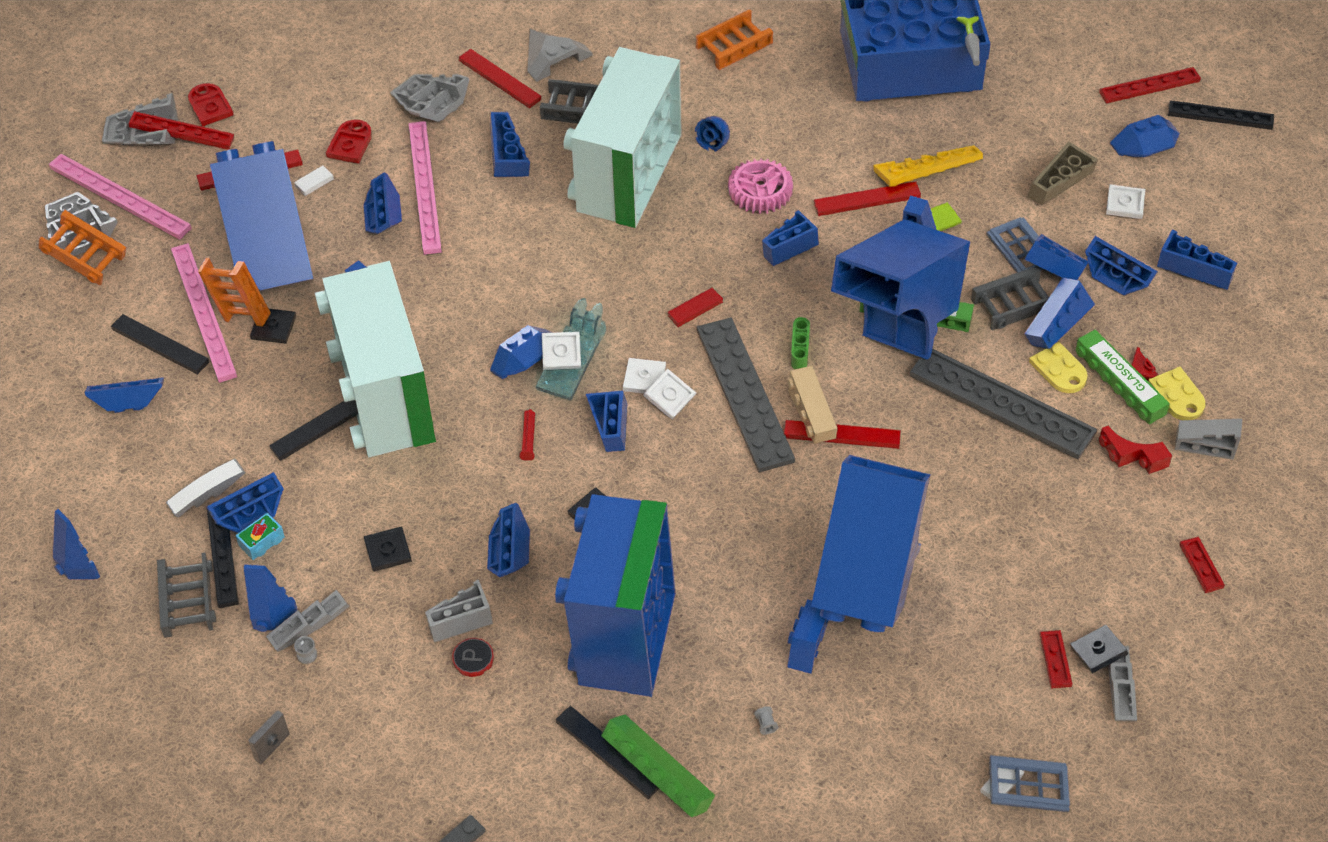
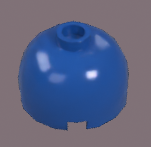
(712, 129)

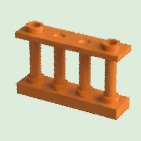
(734, 52)
(84, 232)
(243, 283)

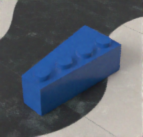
(1196, 261)

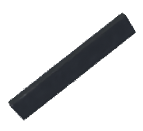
(1221, 115)
(160, 344)
(314, 429)
(223, 564)
(591, 738)

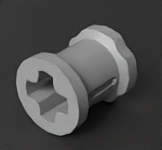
(766, 720)

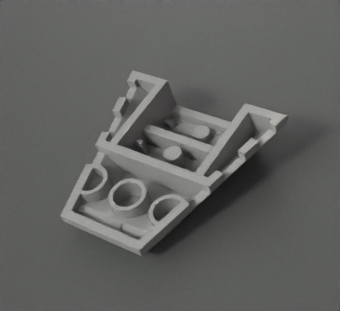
(119, 133)
(83, 209)

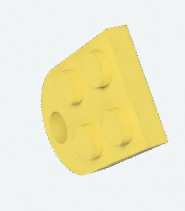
(1060, 367)
(1180, 393)

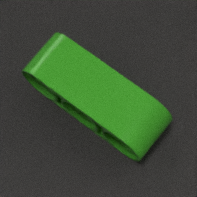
(800, 343)

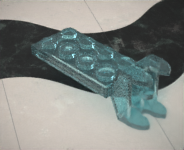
(591, 329)

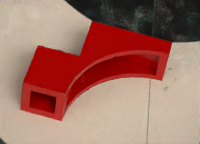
(1122, 451)

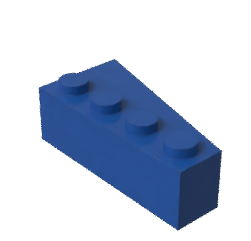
(507, 151)
(1059, 314)

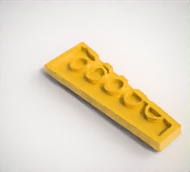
(897, 173)

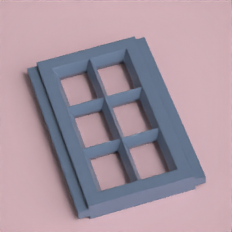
(1004, 247)
(1029, 801)

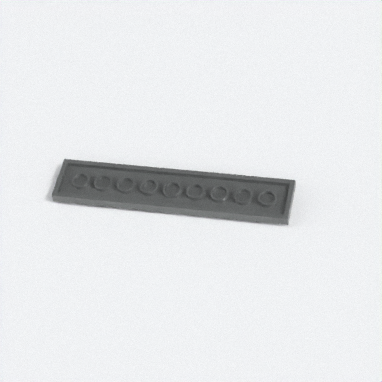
(745, 395)
(1004, 403)

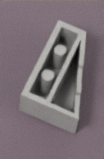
(1209, 437)
(460, 614)

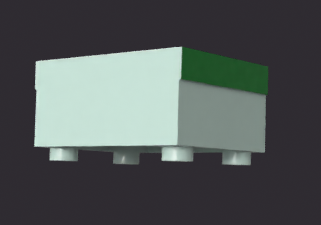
(625, 136)
(377, 360)

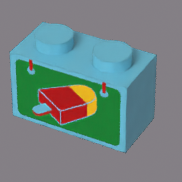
(260, 536)

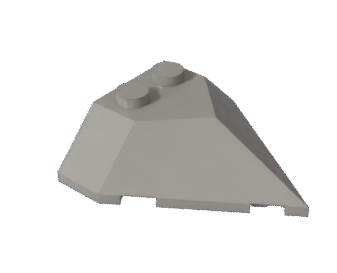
(550, 49)

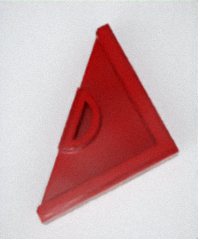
(1143, 365)

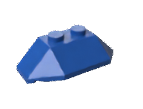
(1146, 137)
(382, 205)
(1117, 268)
(519, 352)
(124, 395)
(247, 504)
(508, 542)

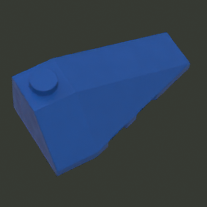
(69, 552)
(266, 600)

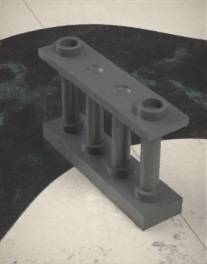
(566, 112)
(1007, 284)
(166, 589)

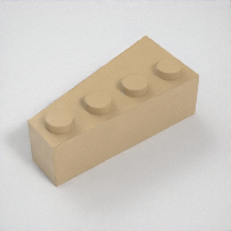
(811, 404)

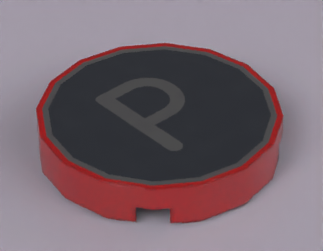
(473, 657)

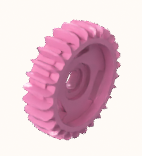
(760, 196)

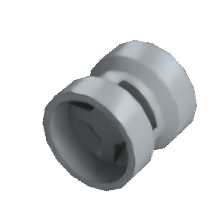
(305, 650)

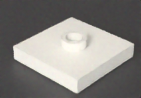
(1125, 201)
(561, 350)
(642, 374)
(669, 394)

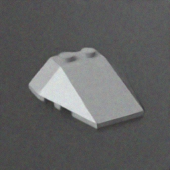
(431, 96)

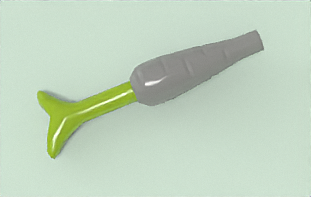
(971, 39)

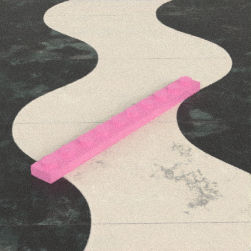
(425, 188)
(120, 196)
(204, 313)

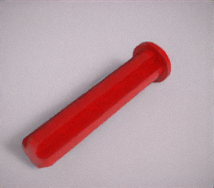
(528, 436)

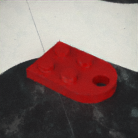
(209, 106)
(350, 143)

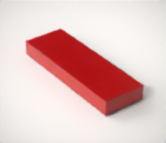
(695, 307)
(1202, 564)
(1056, 659)

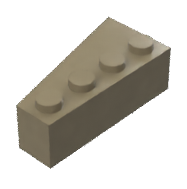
(1062, 173)

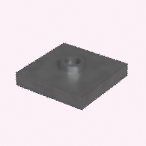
(269, 737)

